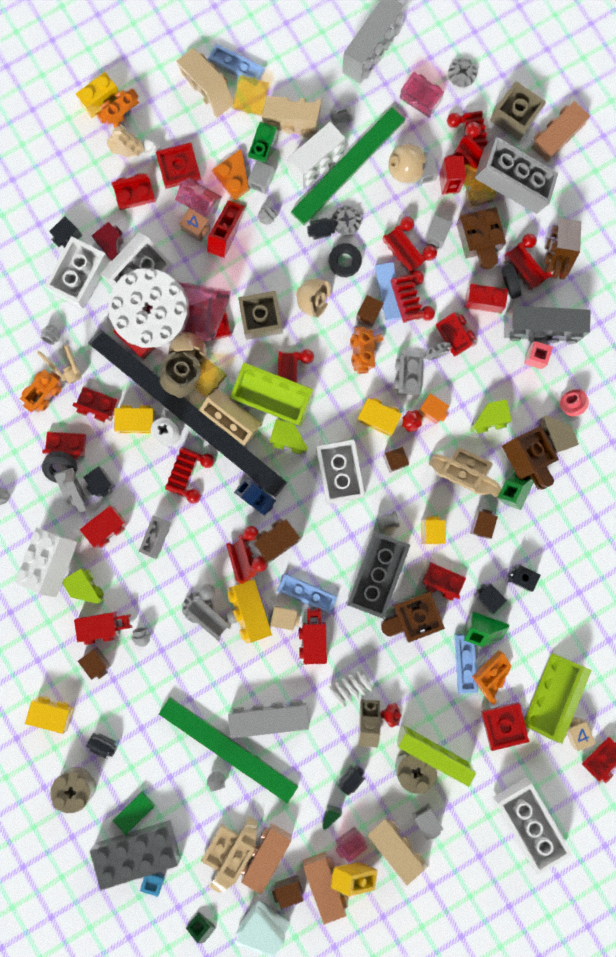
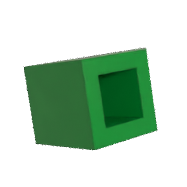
(263, 142)
(515, 491)
(484, 630)

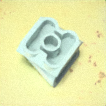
(262, 930)

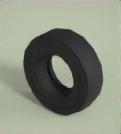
(345, 248)
(511, 281)
(57, 457)

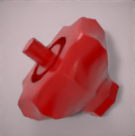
(412, 421)
(391, 714)

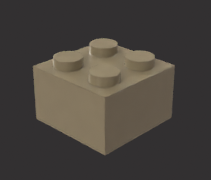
(517, 111)
(260, 315)

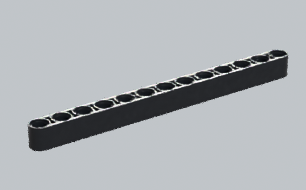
(188, 413)

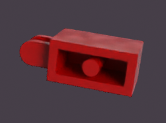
(100, 626)
(314, 639)

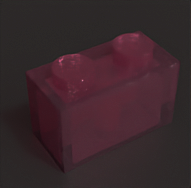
(421, 94)
(198, 197)

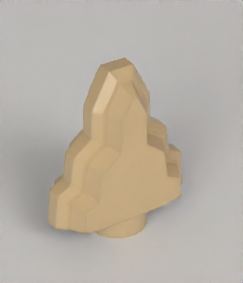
(124, 143)

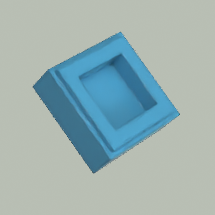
(152, 884)

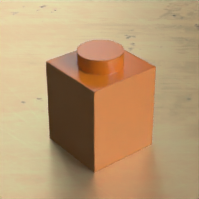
(434, 409)

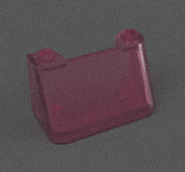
(205, 309)

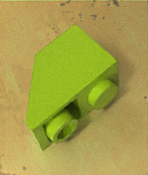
(492, 415)
(286, 435)
(82, 587)

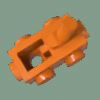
(114, 111)
(363, 347)
(44, 386)

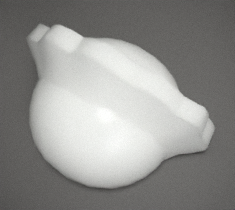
(150, 147)

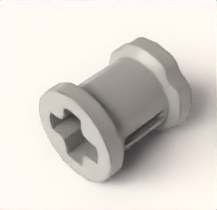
(341, 115)
(388, 521)

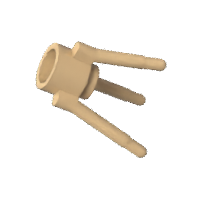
(71, 372)

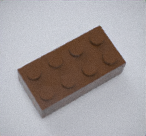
(277, 540)

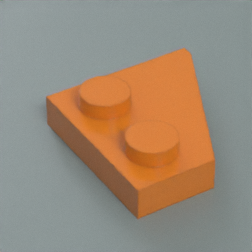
(232, 175)
(492, 675)

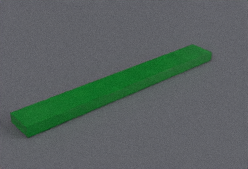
(347, 166)
(228, 750)

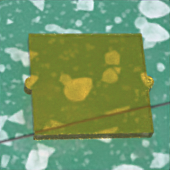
(250, 95)
(209, 378)

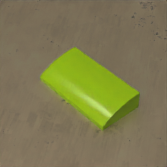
(272, 394)
(557, 698)
(435, 755)

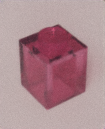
(350, 844)

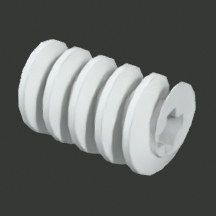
(164, 424)
(350, 688)

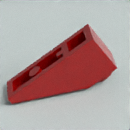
(224, 229)

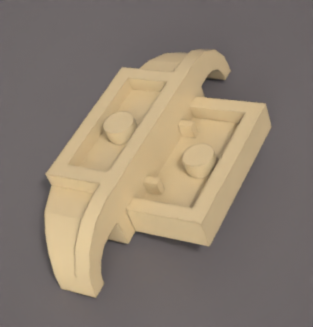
(467, 471)
(230, 853)

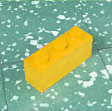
(249, 611)

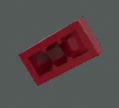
(109, 239)

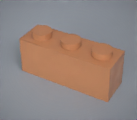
(560, 131)
(266, 858)
(319, 875)

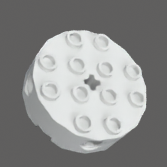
(131, 298)

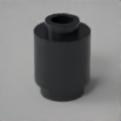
(321, 228)
(102, 745)
(351, 779)

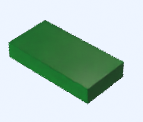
(133, 813)

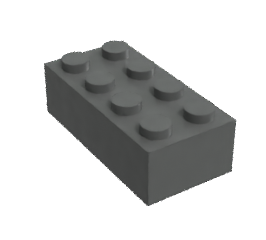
(547, 324)
(378, 574)
(135, 855)

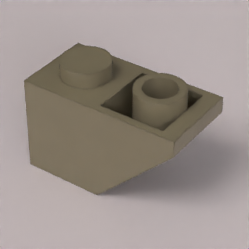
(558, 433)
(369, 723)

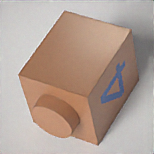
(195, 225)

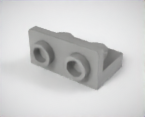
(409, 375)
(71, 489)
(155, 537)

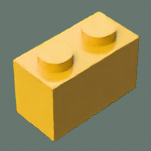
(97, 93)
(379, 416)
(134, 420)
(433, 530)
(49, 715)
(354, 879)

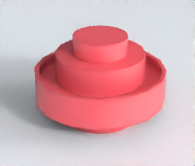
(574, 402)

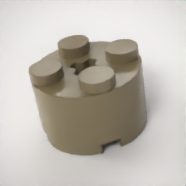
(180, 374)
(420, 781)
(64, 798)

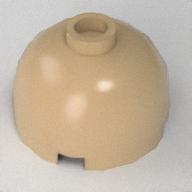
(406, 163)
(312, 296)
(189, 343)

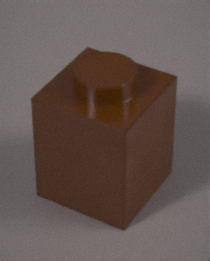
(369, 311)
(396, 459)
(484, 524)
(94, 664)
(288, 892)

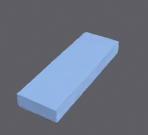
(234, 63)
(384, 274)
(307, 593)
(465, 665)

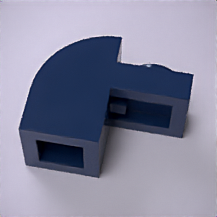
(255, 496)

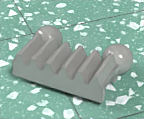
(205, 616)

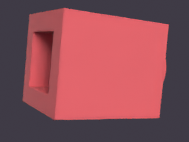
(538, 355)

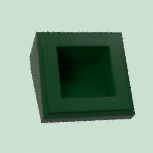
(330, 816)
(200, 928)

